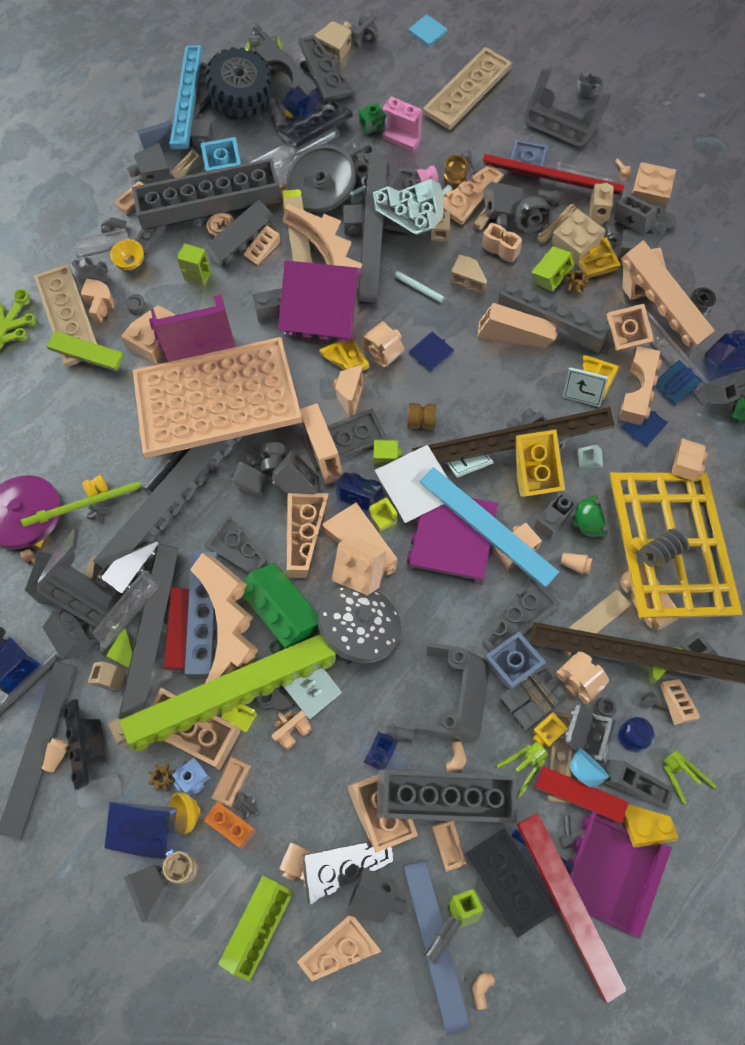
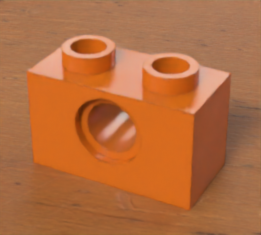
(230, 825)

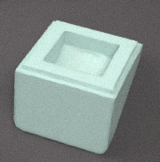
(357, 195)
(590, 457)

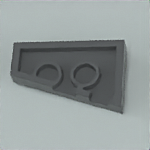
(235, 547)

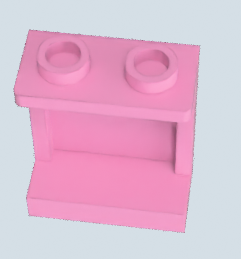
(403, 124)

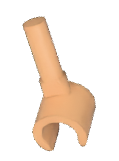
(624, 171)
(28, 555)

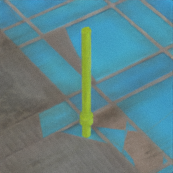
(43, 516)

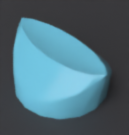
(587, 769)

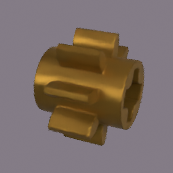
(576, 281)
(155, 776)

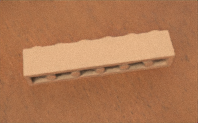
(666, 294)

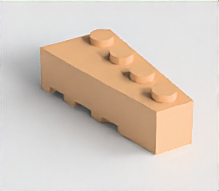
(303, 527)

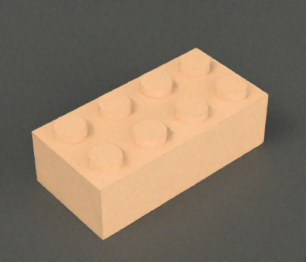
(204, 741)

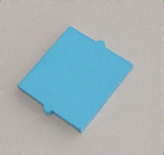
(427, 30)

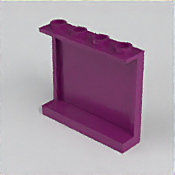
(318, 300)
(193, 332)
(450, 544)
(614, 877)

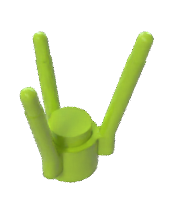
(534, 755)
(677, 763)

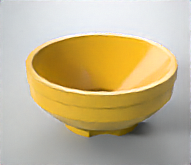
(124, 250)
(186, 813)

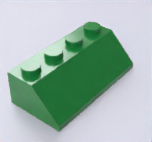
(280, 605)

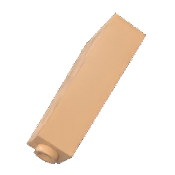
(515, 327)
(321, 443)
(355, 523)

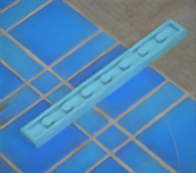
(186, 97)
(489, 527)

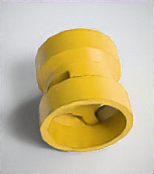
(90, 486)

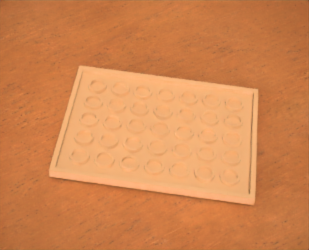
(215, 397)

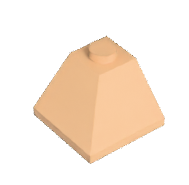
(349, 389)

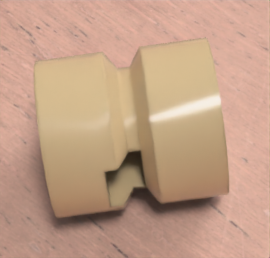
(180, 867)

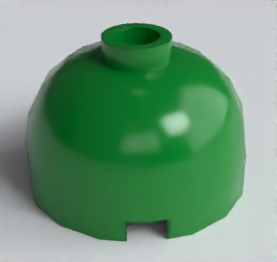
(590, 517)

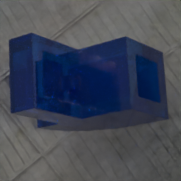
(299, 103)

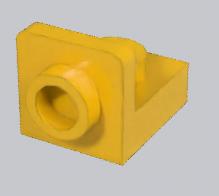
(549, 731)

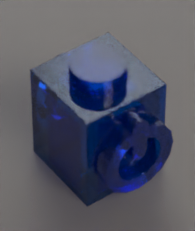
(380, 751)

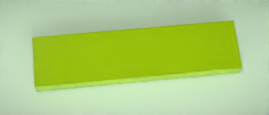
(85, 351)

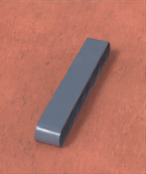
(442, 972)

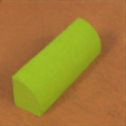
(255, 928)

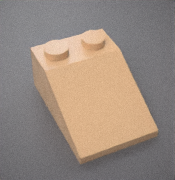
(141, 339)
(380, 831)

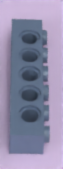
(193, 666)

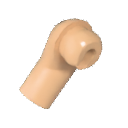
(459, 759)
(479, 988)

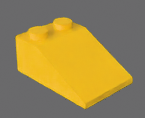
(538, 463)

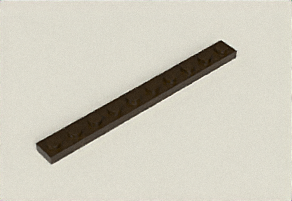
(505, 439)
(639, 652)

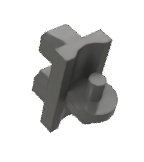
(366, 31)
(87, 270)

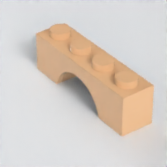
(635, 404)

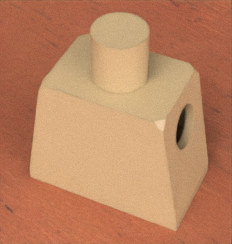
(336, 39)
(601, 198)

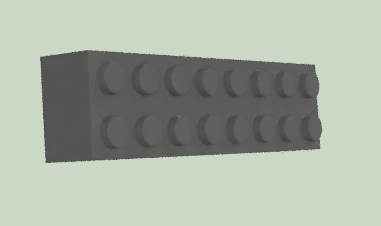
(206, 193)

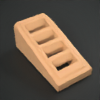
(267, 235)
(678, 716)

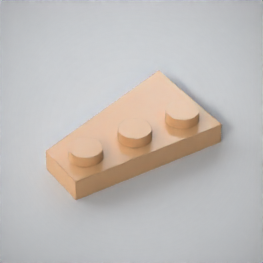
(338, 949)

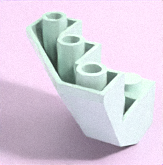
(414, 208)

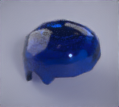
(636, 734)

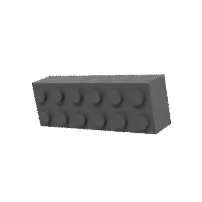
(446, 796)

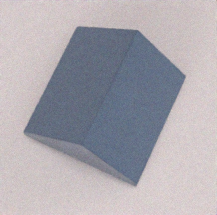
(156, 134)
(514, 661)

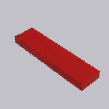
(177, 629)
(581, 795)

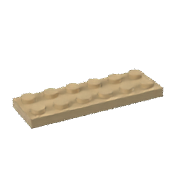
(467, 88)
(64, 306)

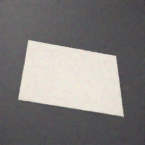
(403, 484)

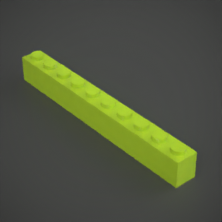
(226, 692)

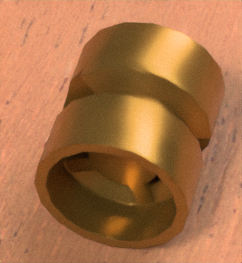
(455, 171)
(422, 416)

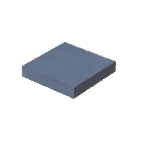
(529, 152)

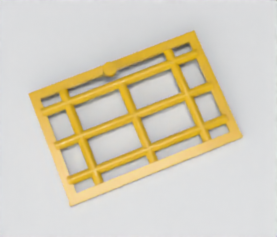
(635, 544)

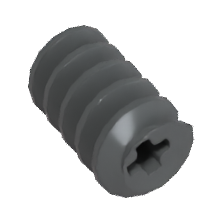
(664, 548)

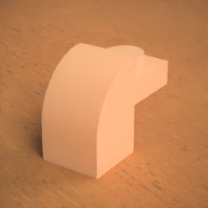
(99, 297)

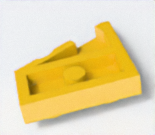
(599, 260)
(345, 355)
(602, 368)
(648, 827)

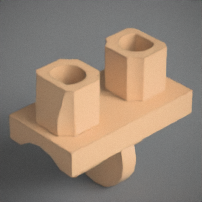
(297, 722)

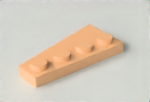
(469, 194)

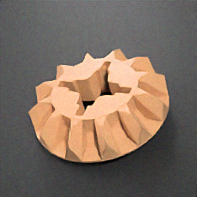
(218, 220)

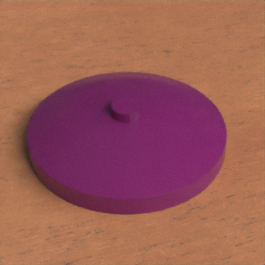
(21, 499)

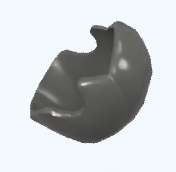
(589, 85)

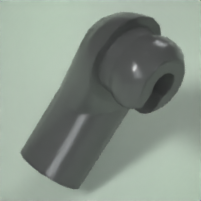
(111, 223)

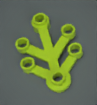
(6, 323)

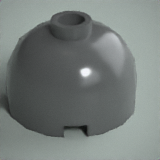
(533, 214)

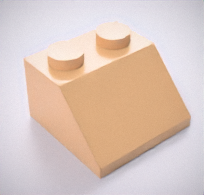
(630, 328)

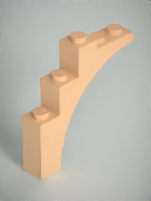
(323, 234)
(232, 620)

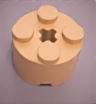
(382, 344)
(582, 677)

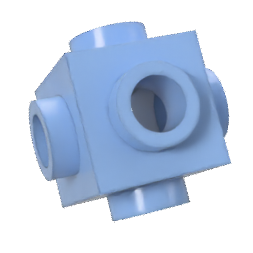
(195, 783)

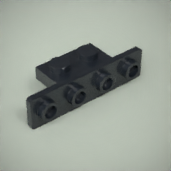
(84, 742)

